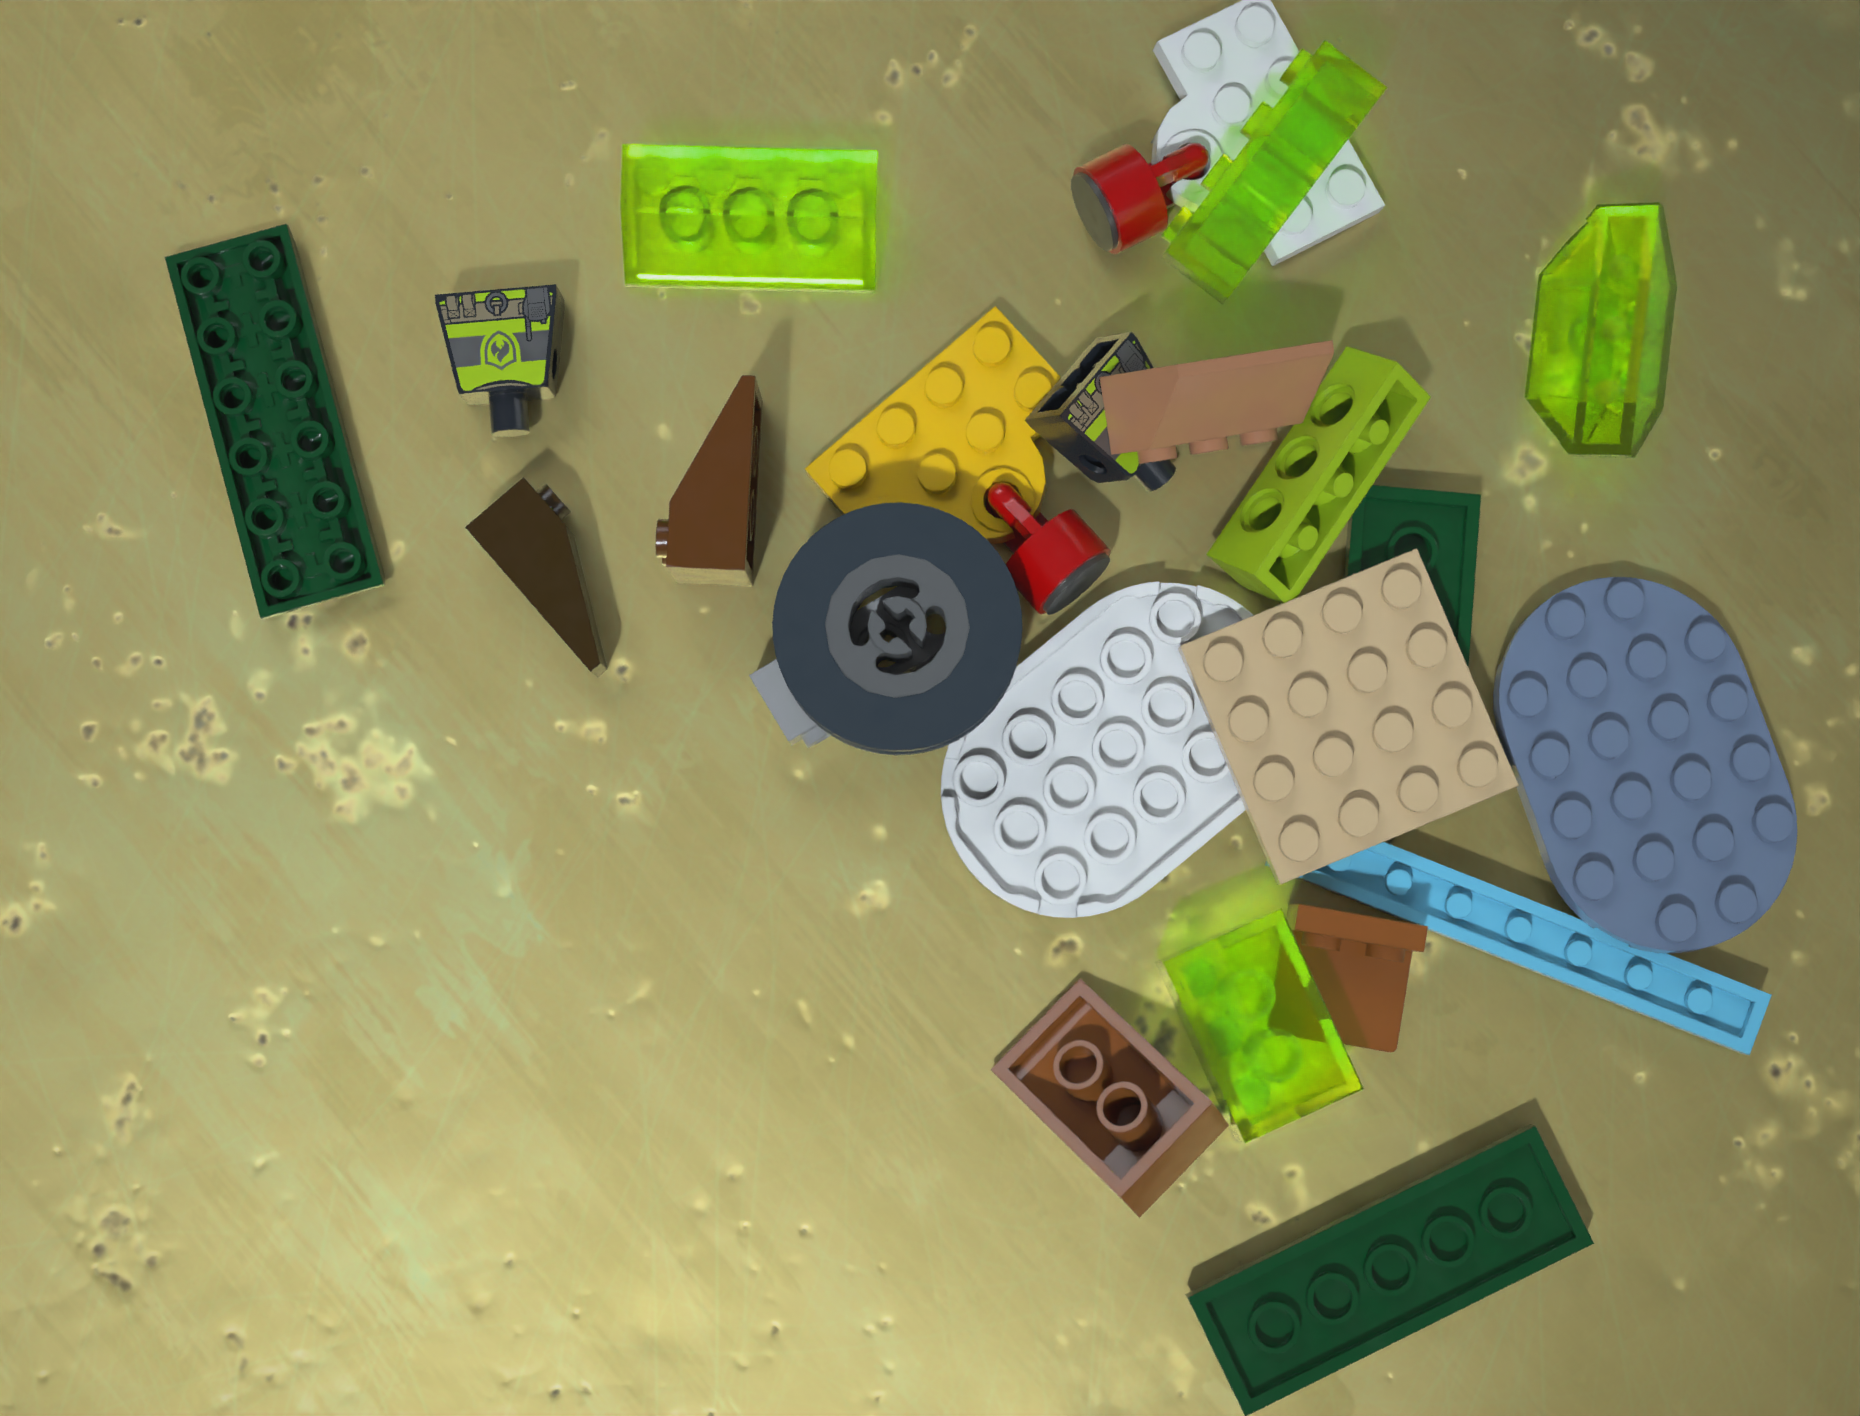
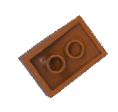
(1110, 1097)

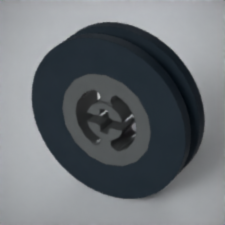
(955, 577)

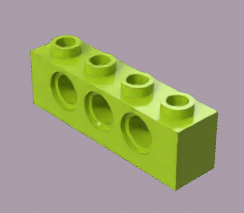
(1319, 475)

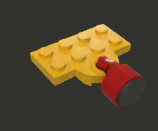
(964, 447)

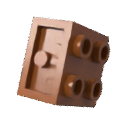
(1359, 969)

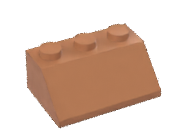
(1212, 400)

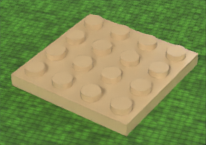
(1347, 716)

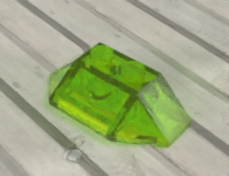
(1604, 332)

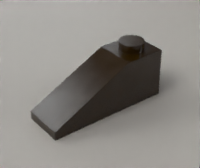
(541, 558)

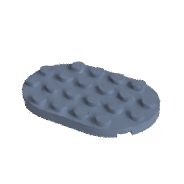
(1645, 765)

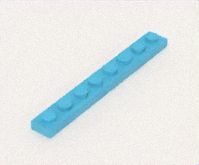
(1548, 943)

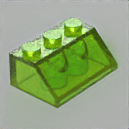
(1259, 1026)

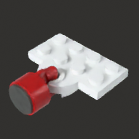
(1221, 77)

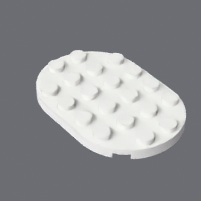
(1095, 759)

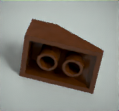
(716, 502)

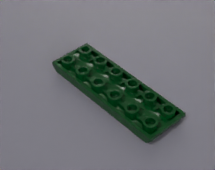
(275, 421)

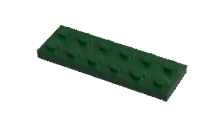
(1389, 1269)

